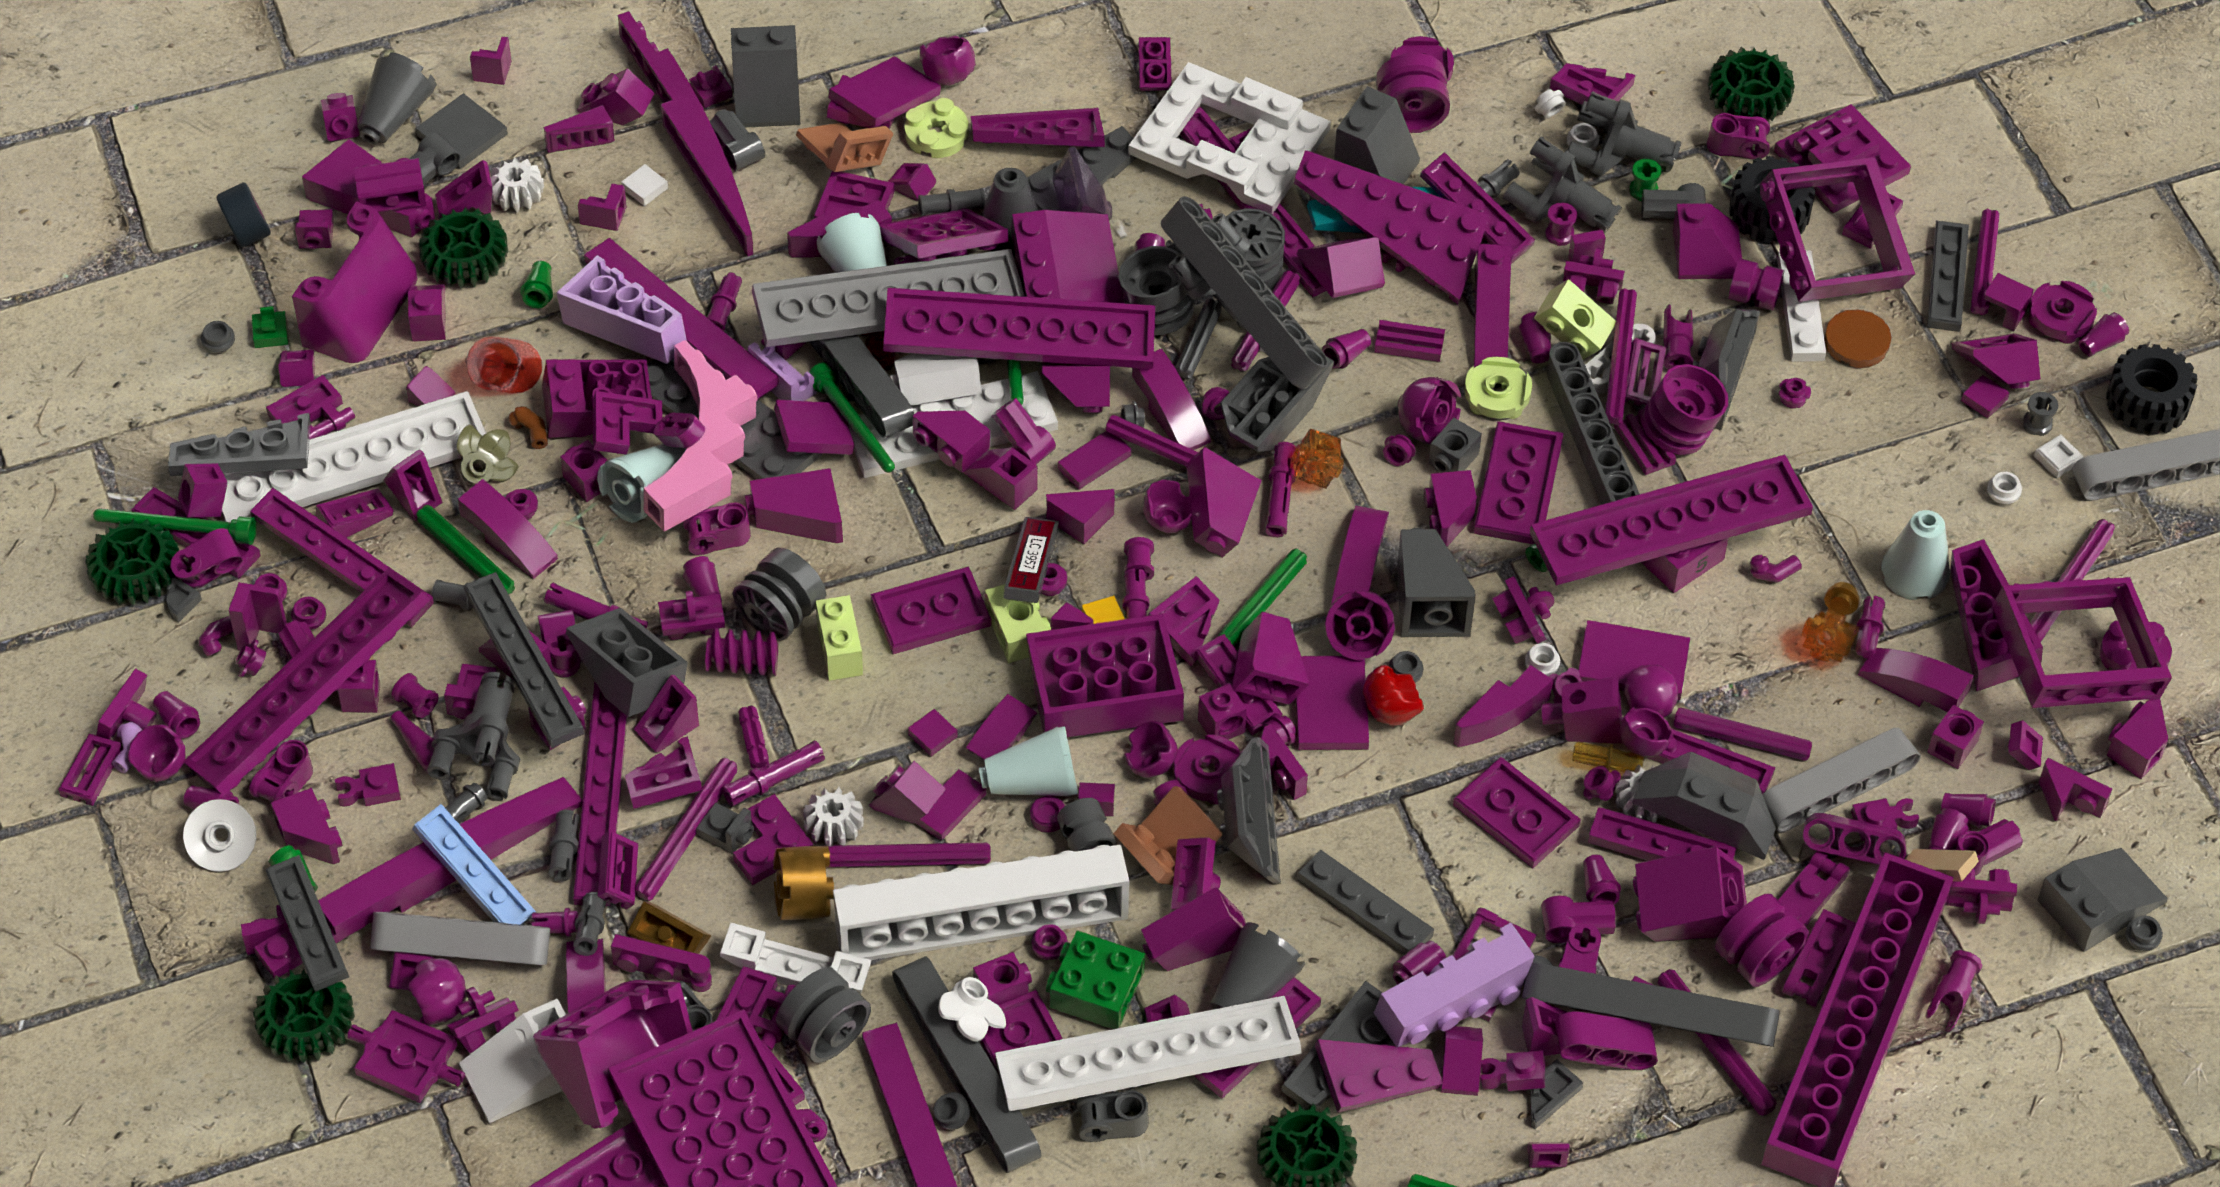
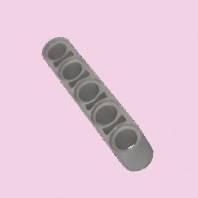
(2149, 465)
(1840, 779)
(460, 938)

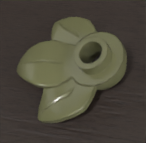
(488, 452)

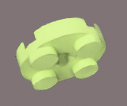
(936, 114)
(1498, 404)

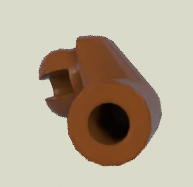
(525, 417)

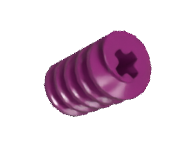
(742, 652)

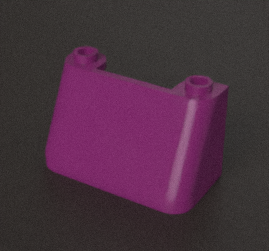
(356, 307)
(605, 1033)

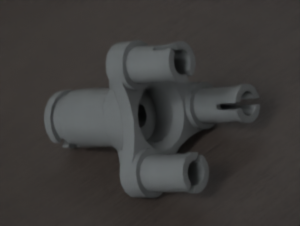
(1621, 137)
(1564, 187)
(1195, 284)
(481, 737)

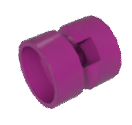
(1756, 284)

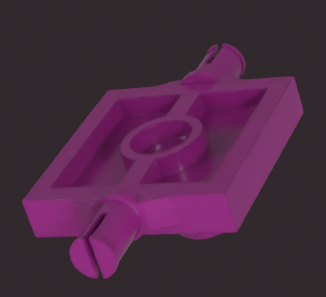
(405, 1056)

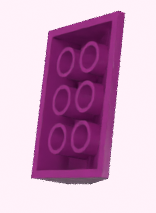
(1066, 256)
(1106, 676)

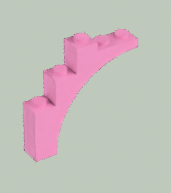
(703, 470)

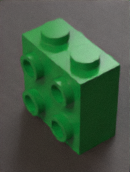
(1095, 979)

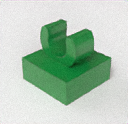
(269, 328)

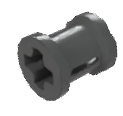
(2037, 408)

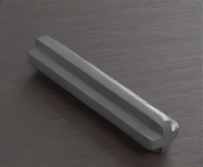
(1198, 338)

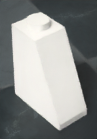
(936, 377)

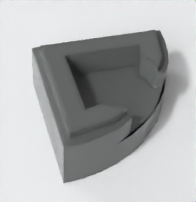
(181, 599)

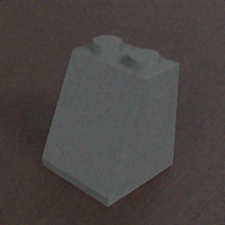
(765, 76)
(1376, 138)
(1432, 588)

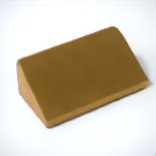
(664, 928)

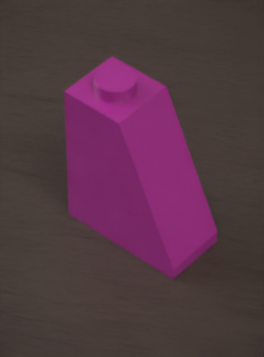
(1219, 500)
(797, 505)
(1270, 660)
(1194, 931)

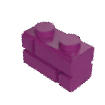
(390, 185)

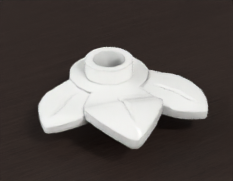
(971, 1009)

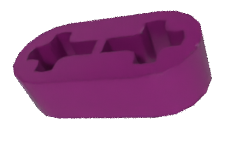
(679, 430)

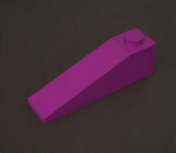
(1492, 301)

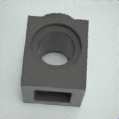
(1455, 447)

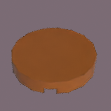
(1857, 338)

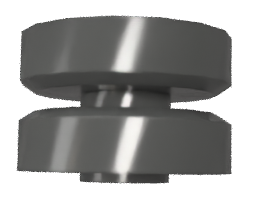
(823, 1014)

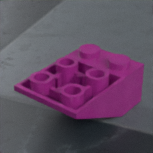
(571, 385)

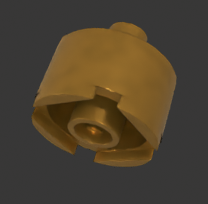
(802, 883)

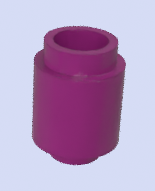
(1418, 959)

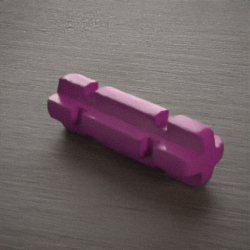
(753, 737)

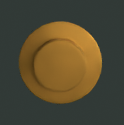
(1842, 598)

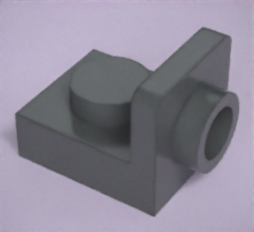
(726, 828)

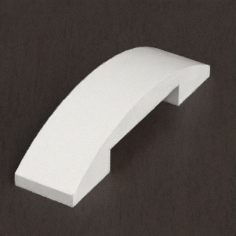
(789, 964)

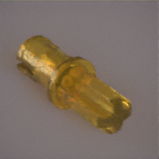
(1606, 757)

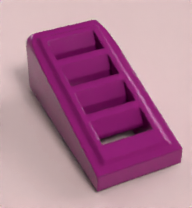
(580, 131)
(333, 512)

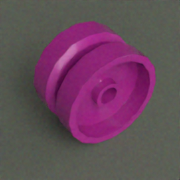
(1419, 87)
(1761, 940)

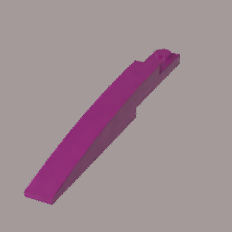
(689, 127)
(420, 873)

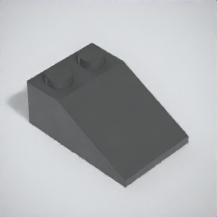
(625, 659)
(2099, 896)

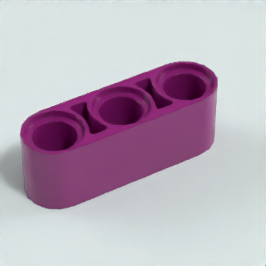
(1841, 826)
(1606, 1041)

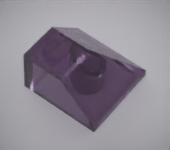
(1078, 187)

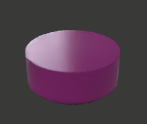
(1045, 812)

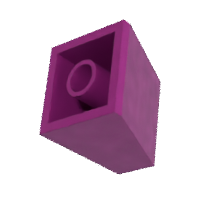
(1688, 895)

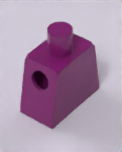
(1588, 711)

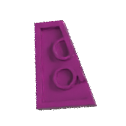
(1375, 1073)

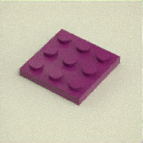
(1841, 195)
(943, 233)

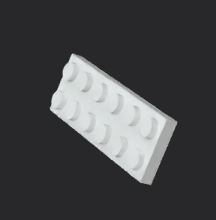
(907, 452)

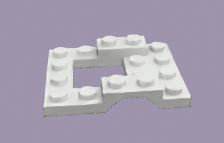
(1265, 160)

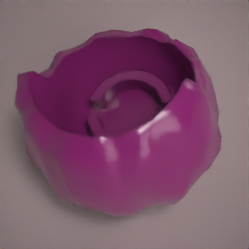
(948, 60)
(438, 990)

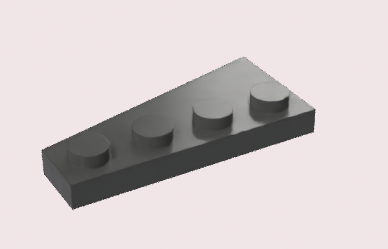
(1103, 161)
(1353, 1024)

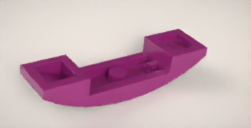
(1360, 550)

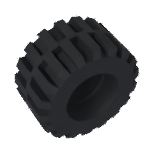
(1751, 211)
(2154, 369)

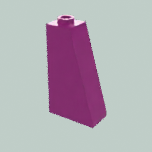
(334, 186)

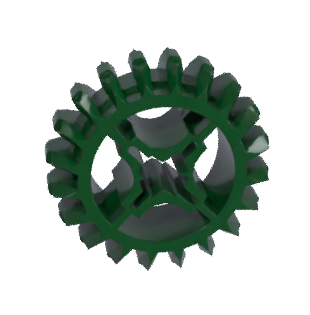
(1751, 84)
(464, 257)
(132, 552)
(305, 1027)
(1294, 1136)

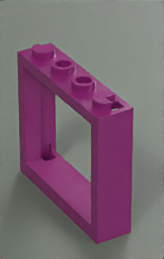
(1878, 214)
(2086, 687)

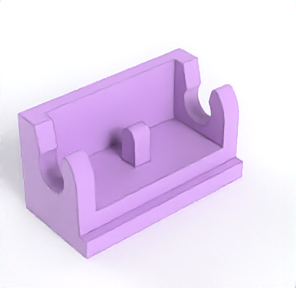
(791, 383)

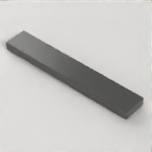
(524, 660)

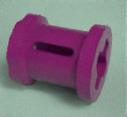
(1561, 219)
(1139, 556)
(414, 695)

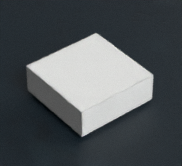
(644, 185)
(2058, 456)

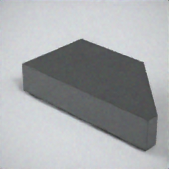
(1559, 1089)

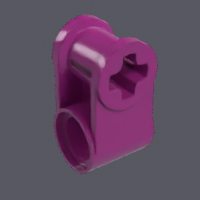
(1736, 135)
(719, 528)
(208, 557)
(563, 655)
(280, 777)
(1580, 957)

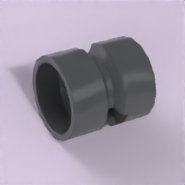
(1084, 825)

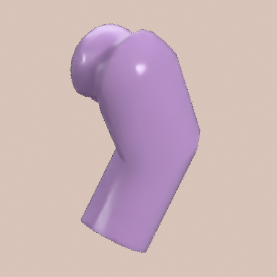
(127, 733)

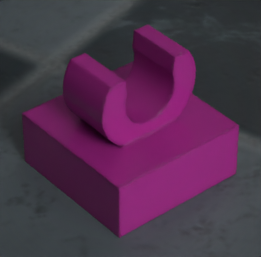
(711, 87)

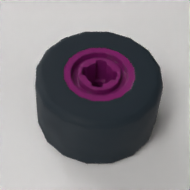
(243, 214)

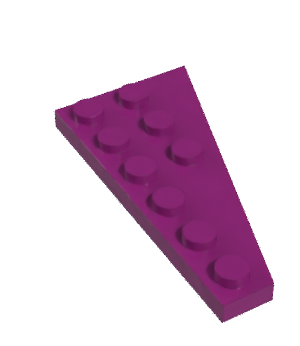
(1411, 225)

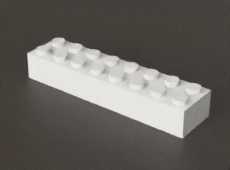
(982, 903)

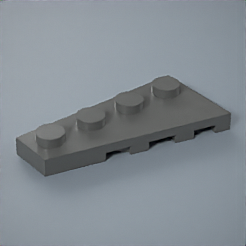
(262, 449)

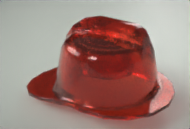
(504, 365)

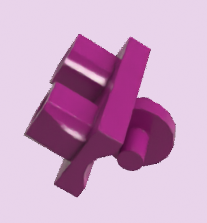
(1598, 273)
(691, 615)
(1526, 624)
(1983, 896)
(469, 1027)

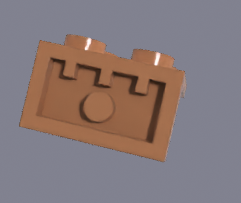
(846, 149)
(1157, 836)

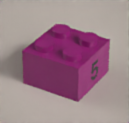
(1685, 566)

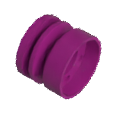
(1684, 409)

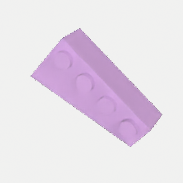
(620, 312)
(1456, 989)

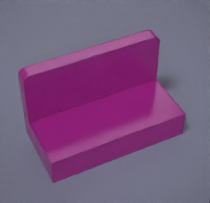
(255, 610)

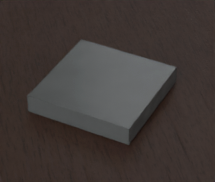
(465, 128)

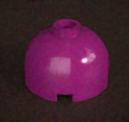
(1428, 407)
(1360, 624)

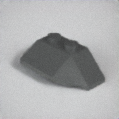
(1727, 350)
(1268, 406)
(1709, 801)
(1250, 810)

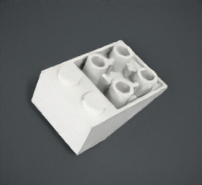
(508, 1069)

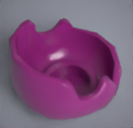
(1167, 507)
(1652, 689)
(1645, 732)
(1151, 750)
(157, 753)

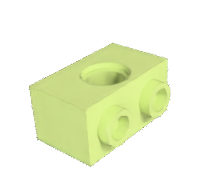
(1575, 318)
(1008, 629)
(839, 637)

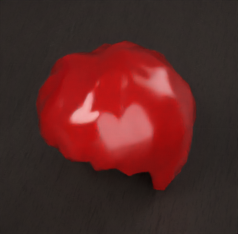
(1391, 696)

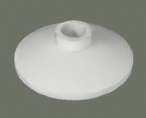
(206, 848)

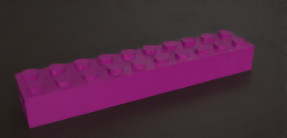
(1857, 1022)

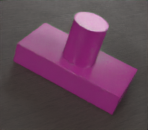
(126, 707)
(1193, 870)

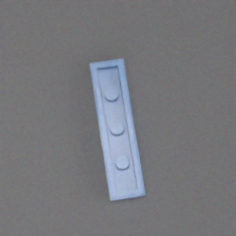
(472, 868)

